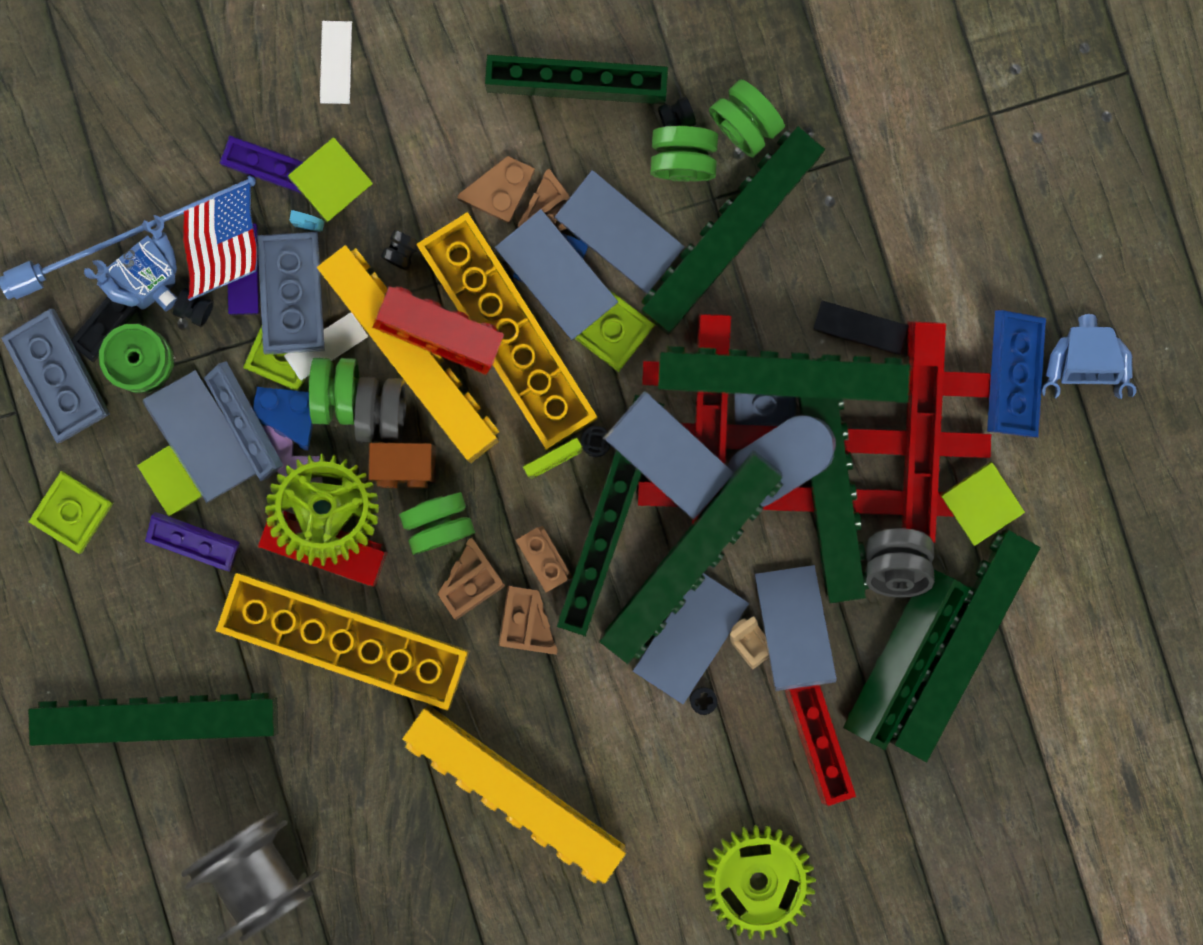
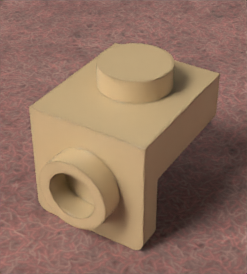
(750, 641)

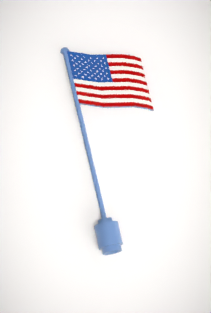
(215, 238)

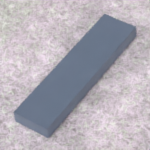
(243, 421)

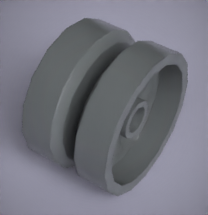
(377, 410)
(900, 563)

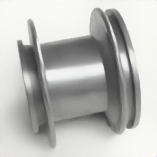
(251, 878)

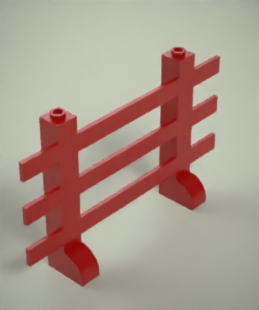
(920, 442)

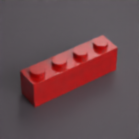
(438, 330)
(361, 567)
(820, 744)

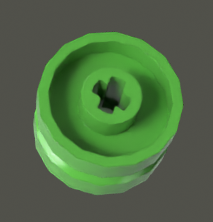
(746, 118)
(684, 153)
(120, 349)
(333, 390)
(435, 519)

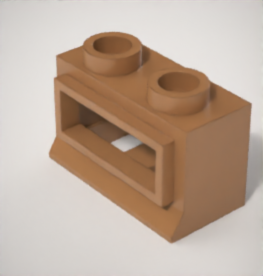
(544, 558)

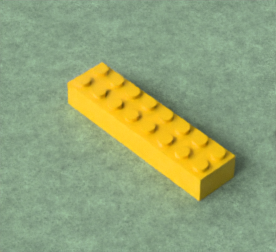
(525, 356)
(417, 366)
(342, 640)
(515, 794)

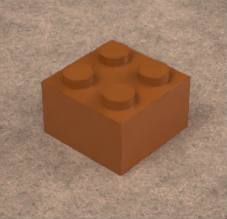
(402, 464)

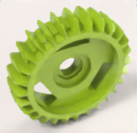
(320, 529)
(761, 904)

